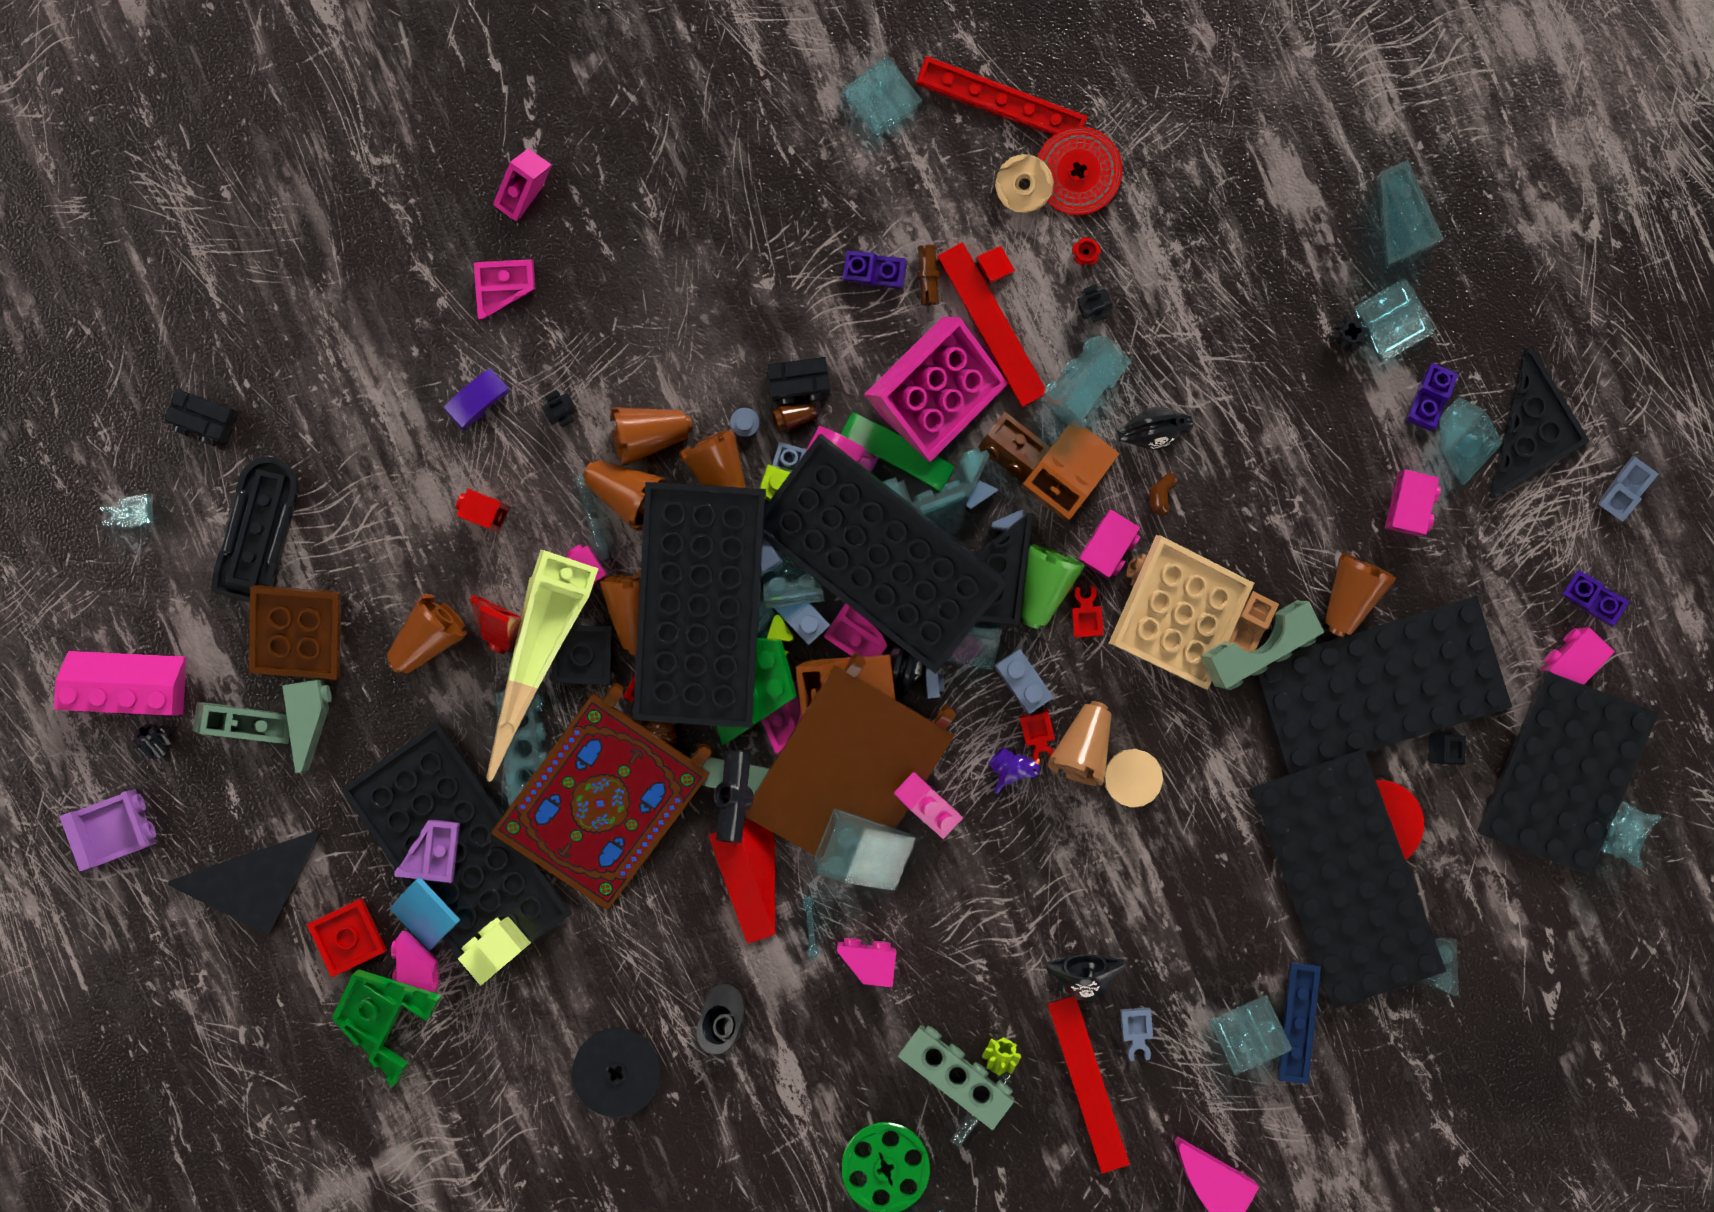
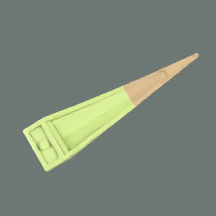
(549, 610)

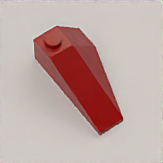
(495, 624)
(750, 878)

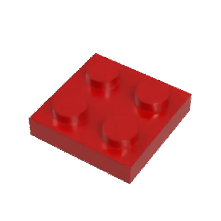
(346, 937)

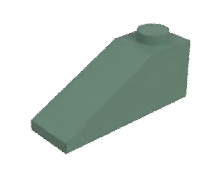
(306, 713)
(240, 723)

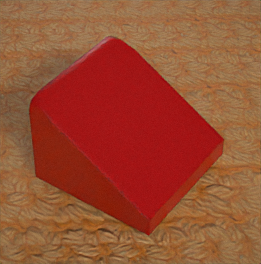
(994, 265)

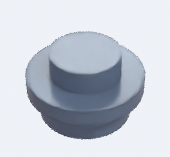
(745, 422)

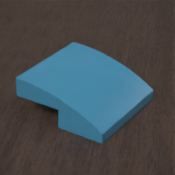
(424, 914)

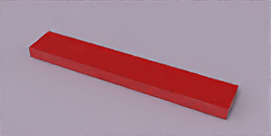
(996, 98)
(992, 324)
(1088, 1084)

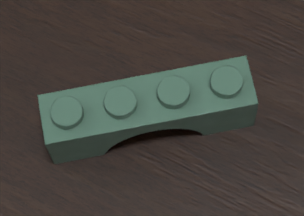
(1292, 628)

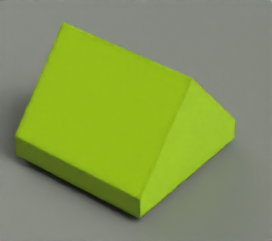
(779, 630)

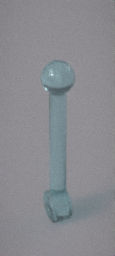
(813, 950)

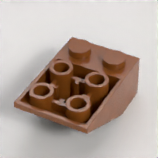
(1070, 471)
(813, 673)

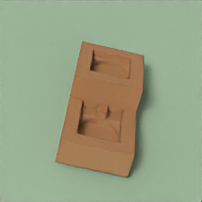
(1253, 621)

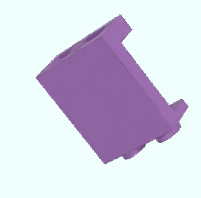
(108, 830)

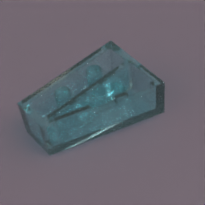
(1404, 215)
(1085, 381)

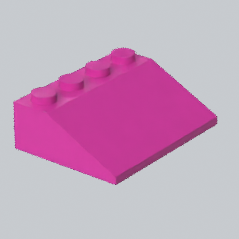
(937, 387)

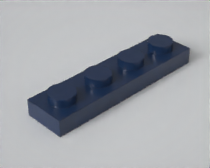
(1299, 1021)

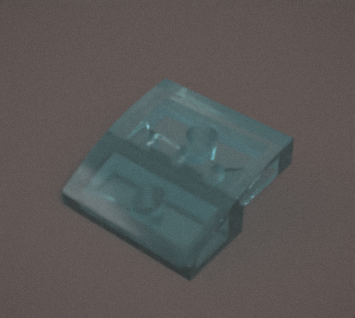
(1394, 319)
(1250, 1035)

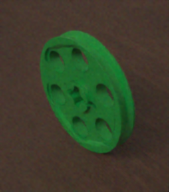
(878, 1180)

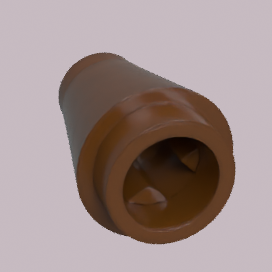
(789, 417)

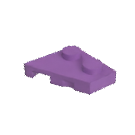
(433, 853)

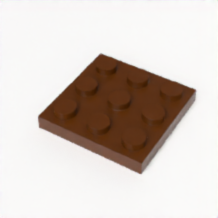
(294, 632)

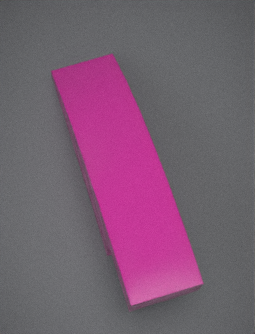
(1215, 1183)

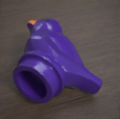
(1012, 767)

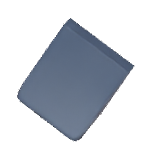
(980, 493)
(1005, 522)

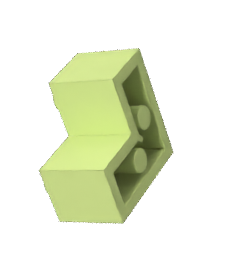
(495, 948)

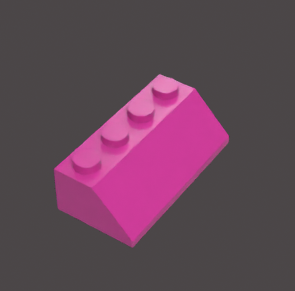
(121, 683)

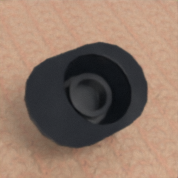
(721, 1019)

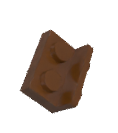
(1014, 447)

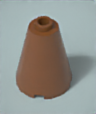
(647, 431)
(716, 460)
(620, 489)
(1355, 593)
(622, 600)
(425, 635)

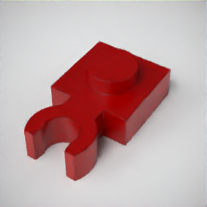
(1086, 619)
(1037, 730)

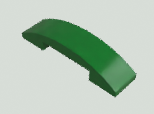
(897, 451)

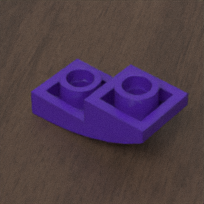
(874, 269)
(1431, 397)
(475, 398)
(1595, 599)

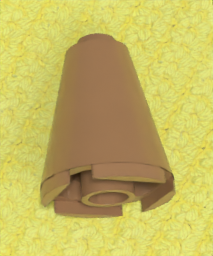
(1084, 746)

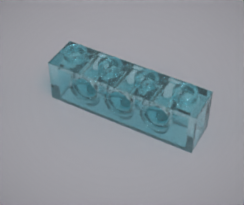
(516, 763)

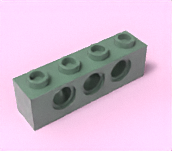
(987, 1111)

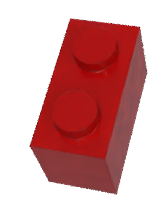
(482, 510)

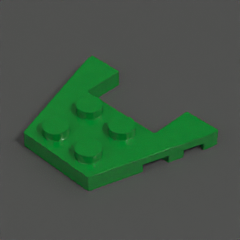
(772, 685)
(370, 1011)

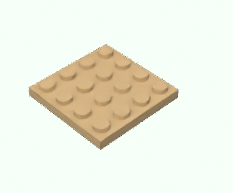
(1180, 610)

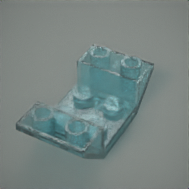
(969, 468)

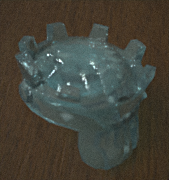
(1629, 833)

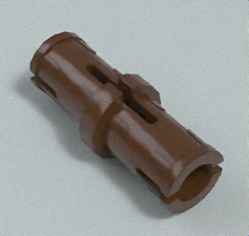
(928, 275)

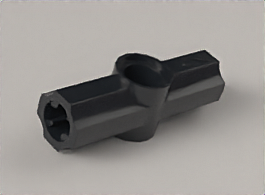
(733, 797)

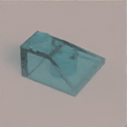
(1467, 438)

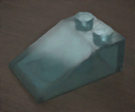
(862, 852)

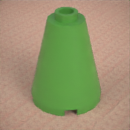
(1046, 584)

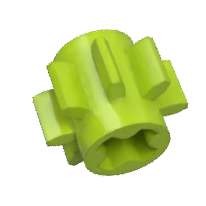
(1001, 1056)

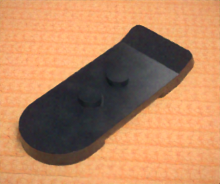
(256, 528)

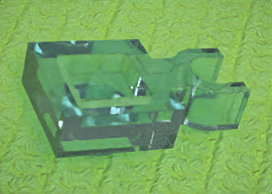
(132, 512)

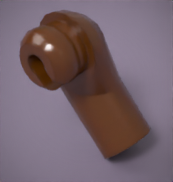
(1159, 494)

